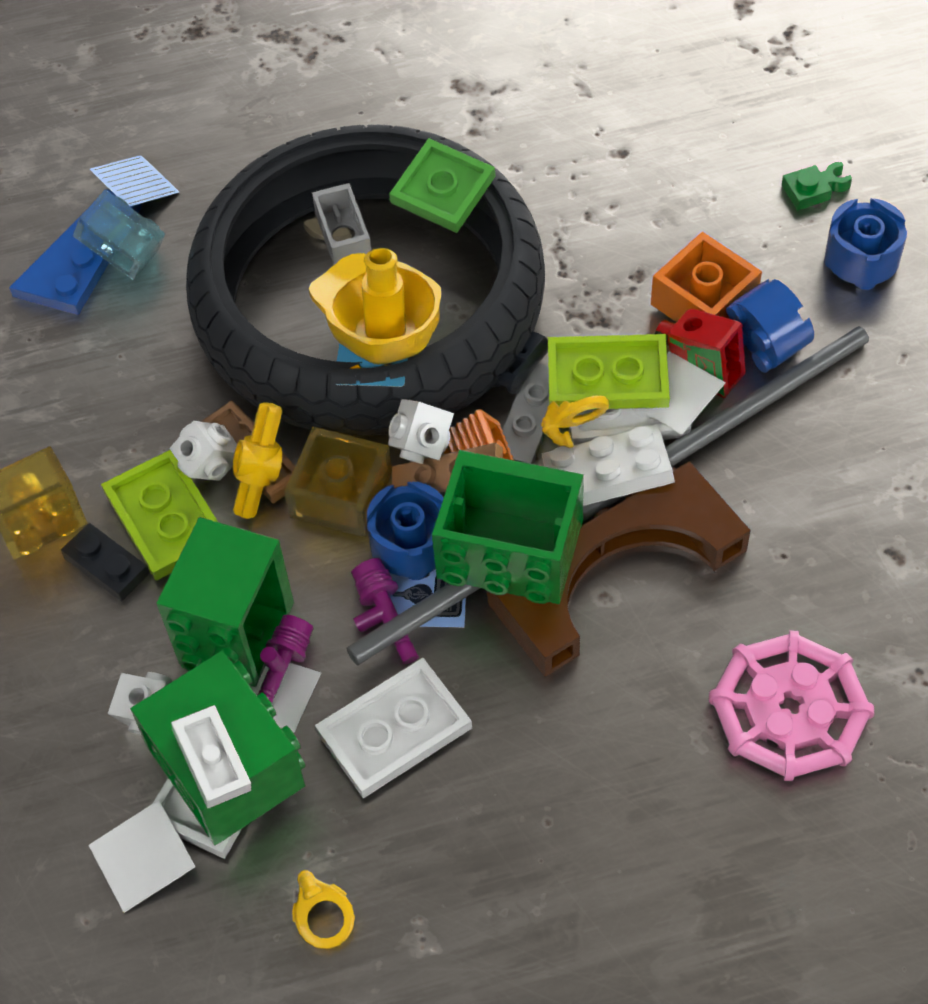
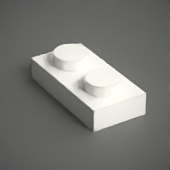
(211, 756)

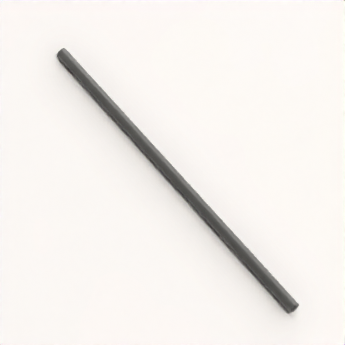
(676, 451)

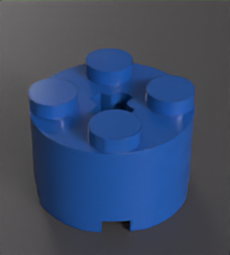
(865, 242)
(771, 323)
(402, 528)

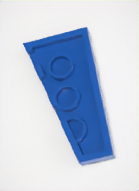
(63, 274)

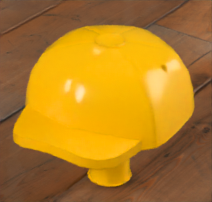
(378, 305)

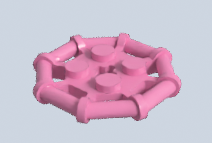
(779, 725)

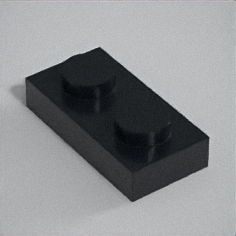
(105, 561)

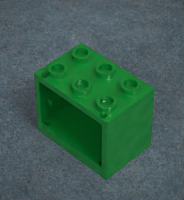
(508, 527)
(225, 596)
(263, 747)

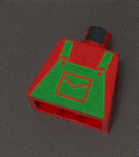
(708, 343)

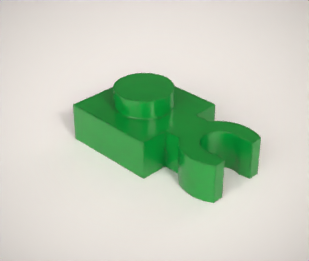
(813, 187)

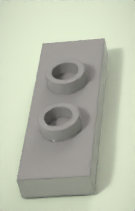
(524, 420)

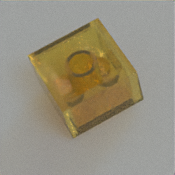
(337, 480)
(37, 503)

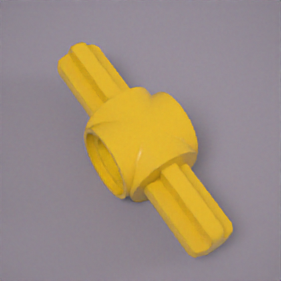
(257, 460)

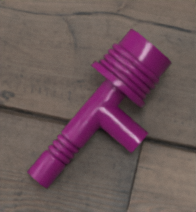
(376, 587)
(286, 645)

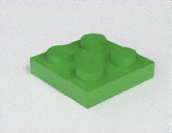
(442, 185)

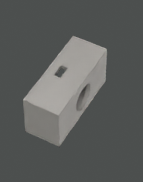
(338, 209)

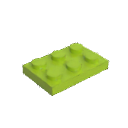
(621, 367)
(157, 509)

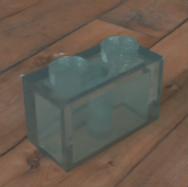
(119, 234)

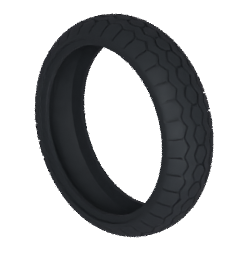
(280, 190)

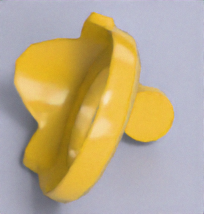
(565, 416)
(315, 891)

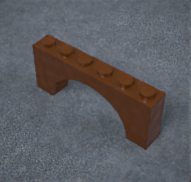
(675, 515)

